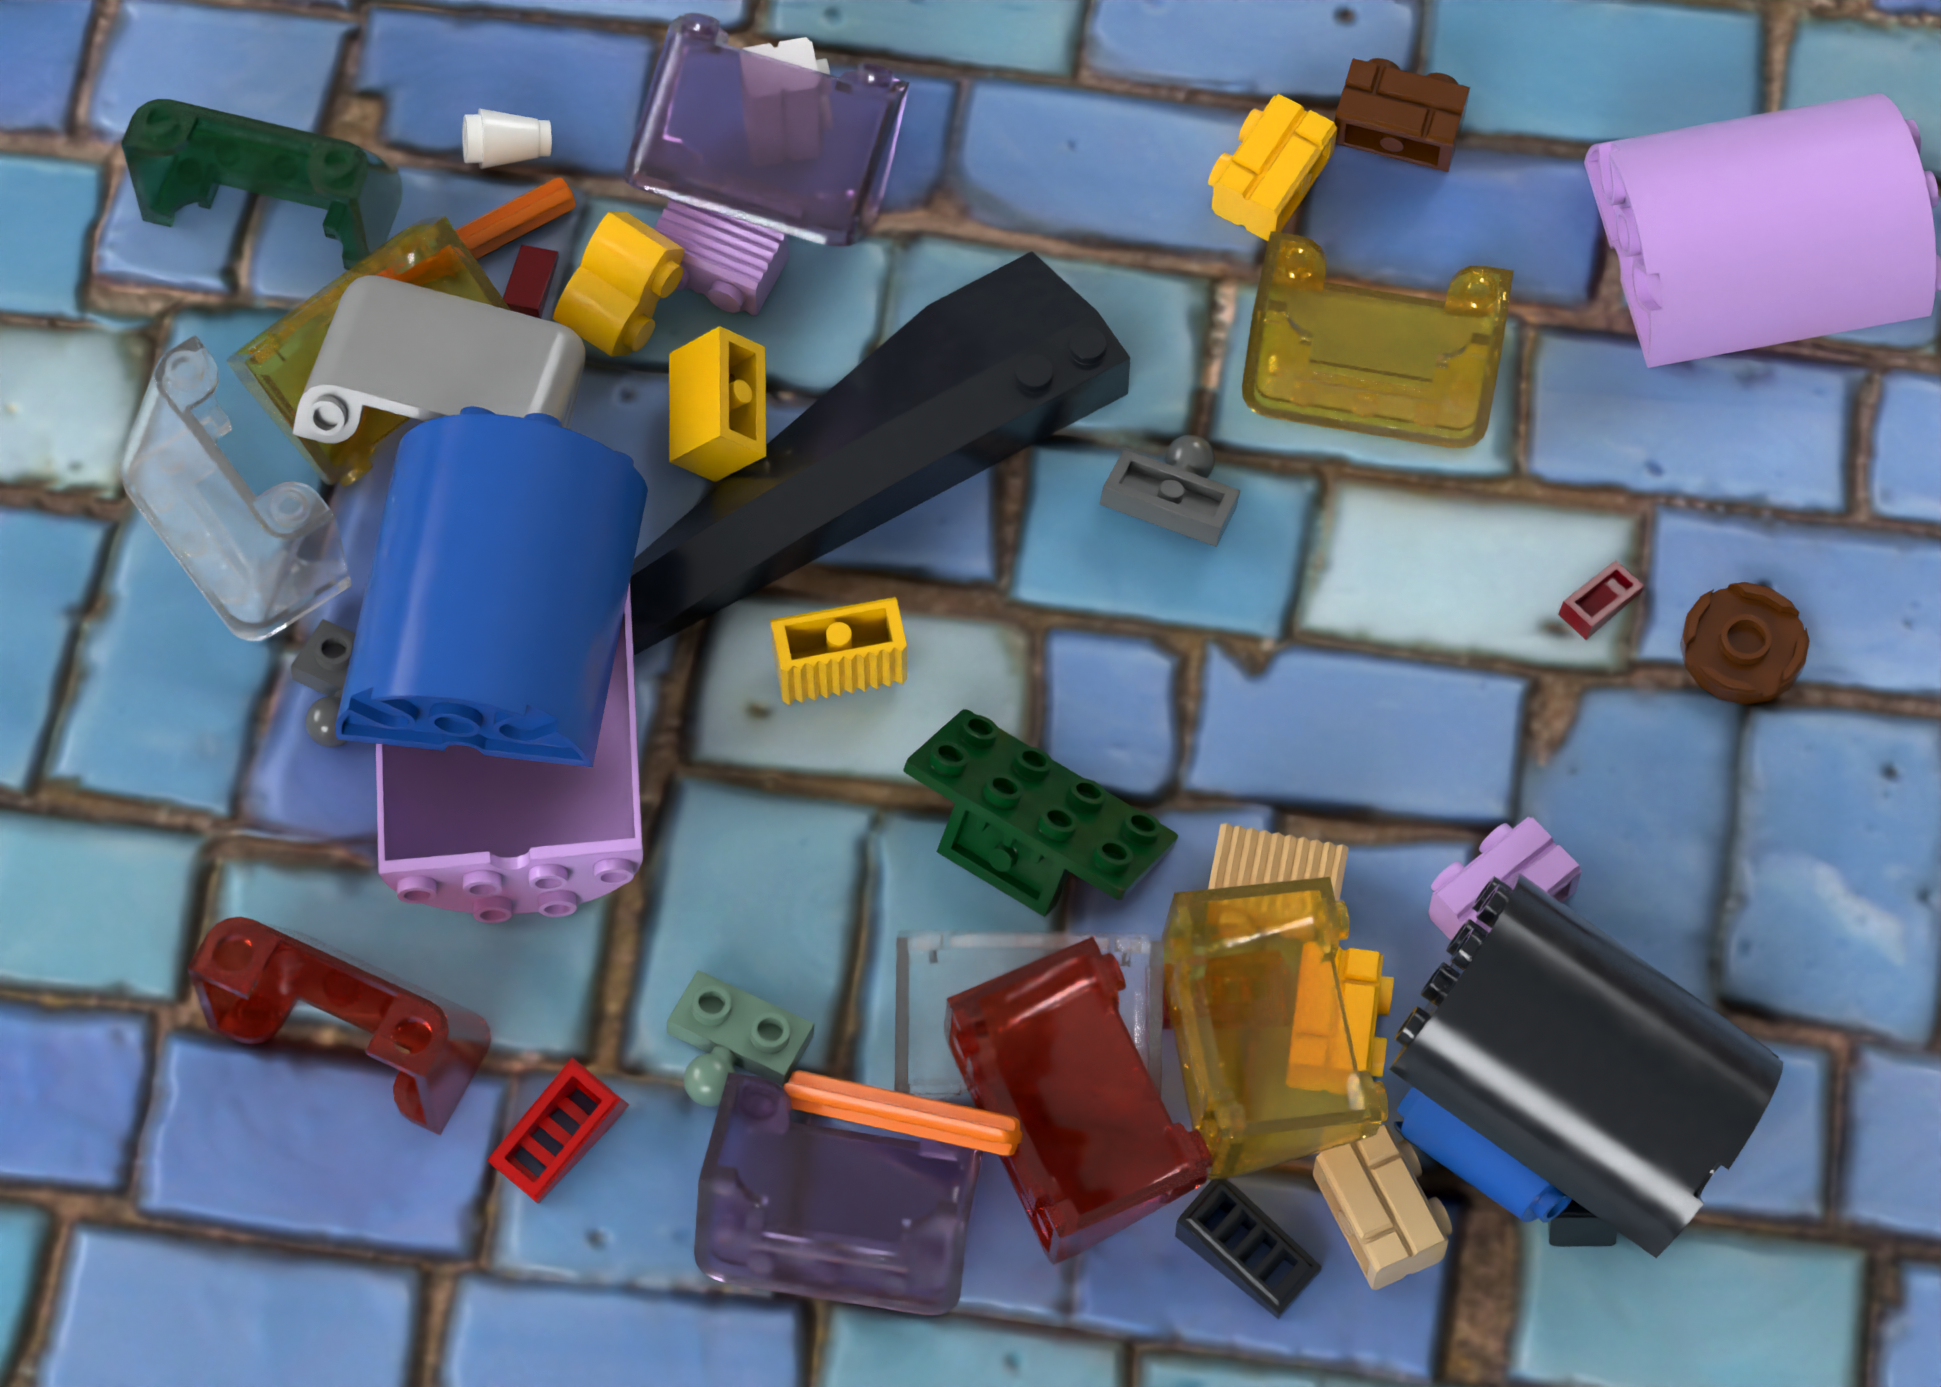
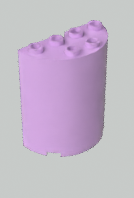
(1770, 227)
(515, 831)

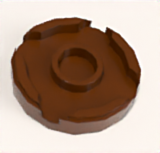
(1744, 643)

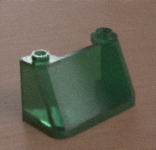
(187, 150)

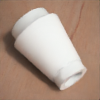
(503, 138)

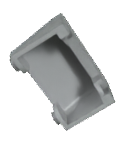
(431, 358)

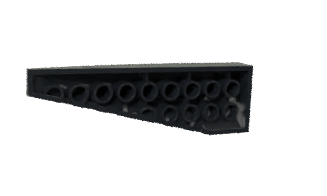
(910, 421)

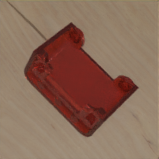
(1091, 1120)

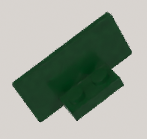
(1030, 819)

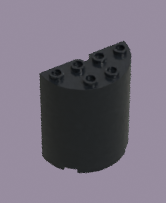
(1585, 1062)

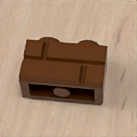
(1401, 113)

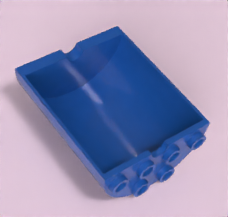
(495, 590)

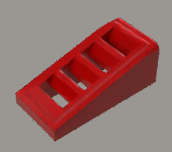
(556, 1096)

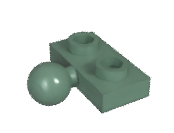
(737, 1032)

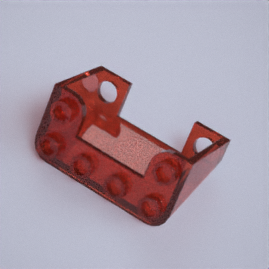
(257, 972)

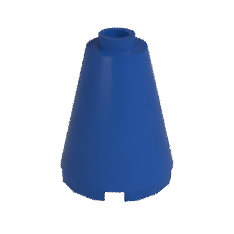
(1477, 1160)

